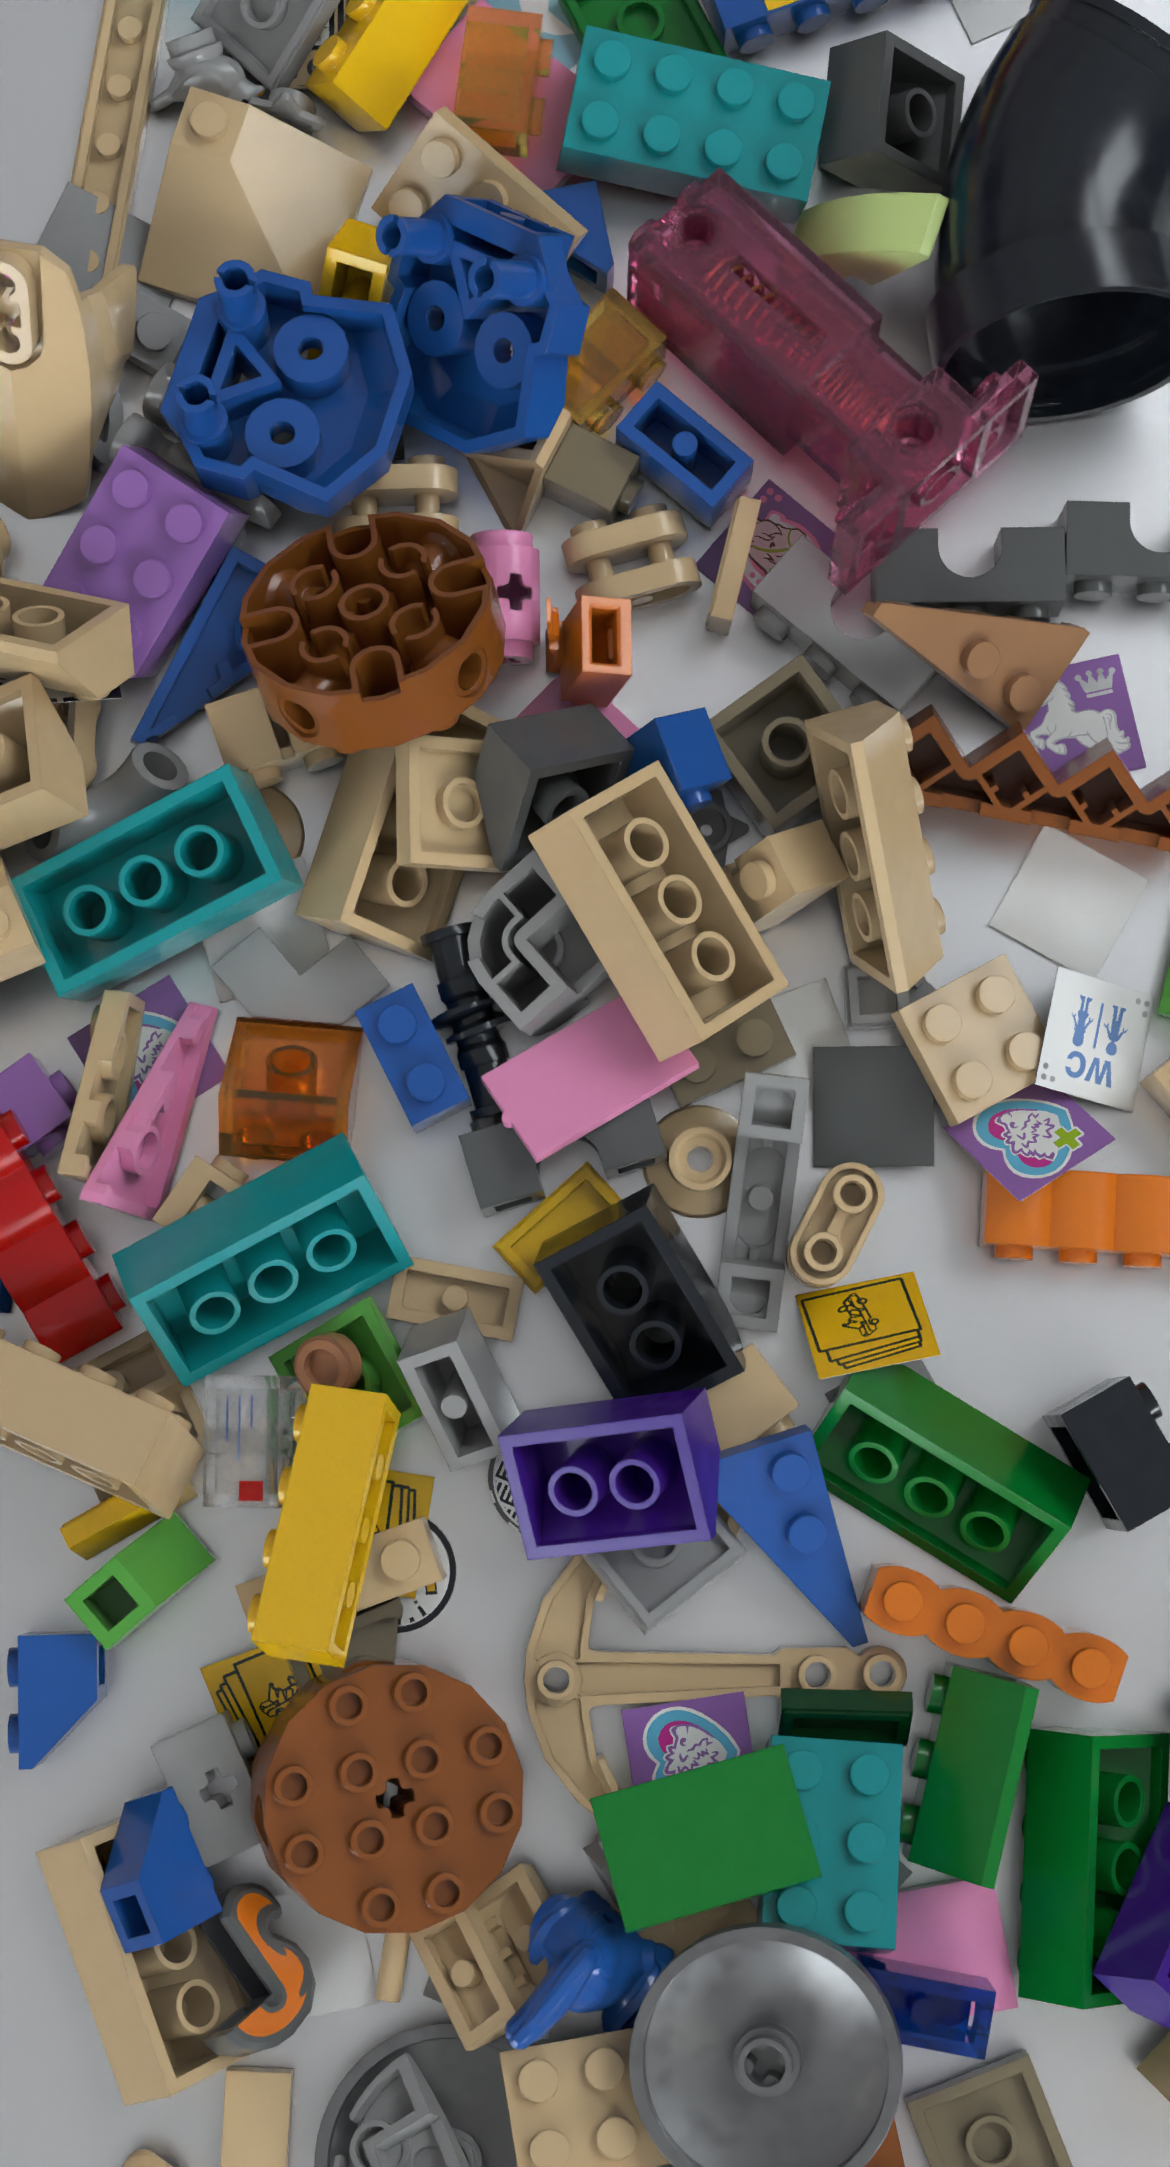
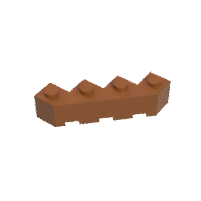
(1015, 784)

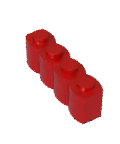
(47, 1257)

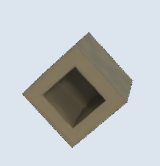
(593, 476)

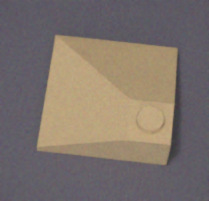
(247, 193)

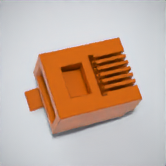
(590, 649)

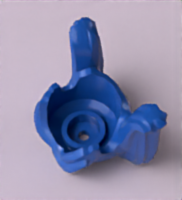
(588, 1968)

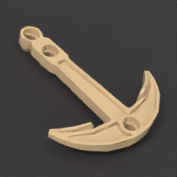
(634, 1677)

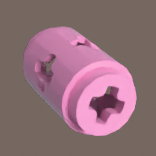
(516, 576)

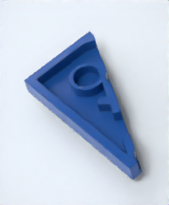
(209, 654)
(783, 1504)

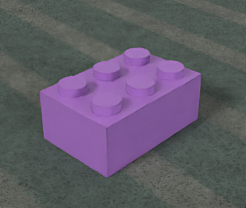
(152, 544)

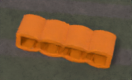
(1079, 1218)
(1005, 1636)

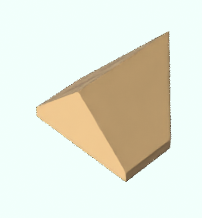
(515, 475)

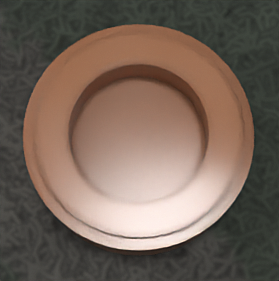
(328, 1361)

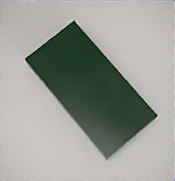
(846, 1715)

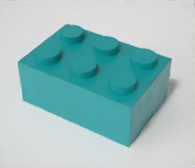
(854, 1823)

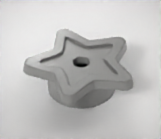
(292, 108)
(725, 827)

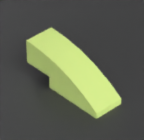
(873, 232)

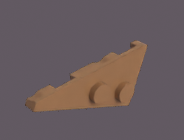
(993, 659)

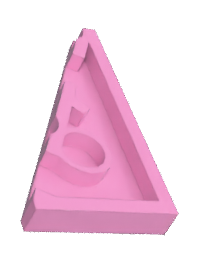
(145, 1148)

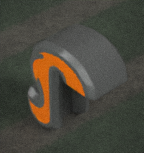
(265, 1967)

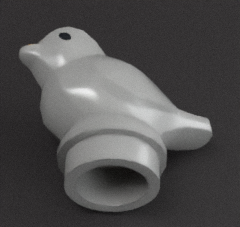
(201, 64)

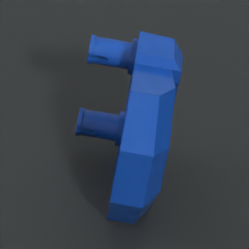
(498, 286)
(338, 407)

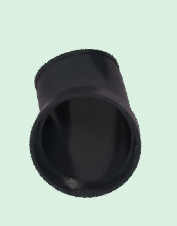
(1061, 214)

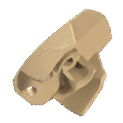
(56, 374)

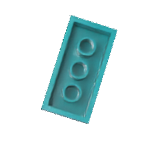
(676, 114)
(156, 883)
(261, 1260)

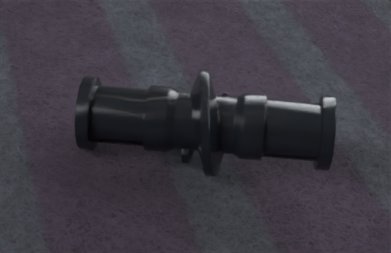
(467, 1013)

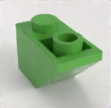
(139, 1581)

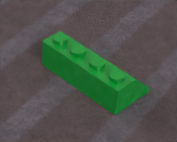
(946, 1476)
(1084, 1835)

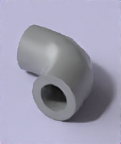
(140, 781)

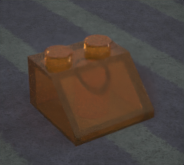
(287, 1087)

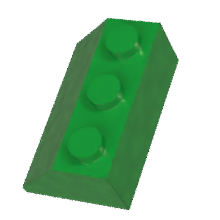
(967, 1772)

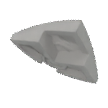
(401, 2123)

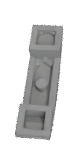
(761, 1198)

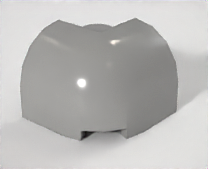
(532, 950)

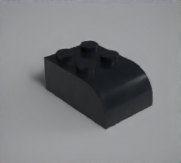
(641, 1300)

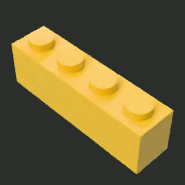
(379, 57)
(324, 1525)

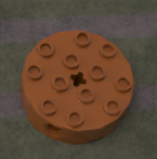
(373, 632)
(443, 1828)

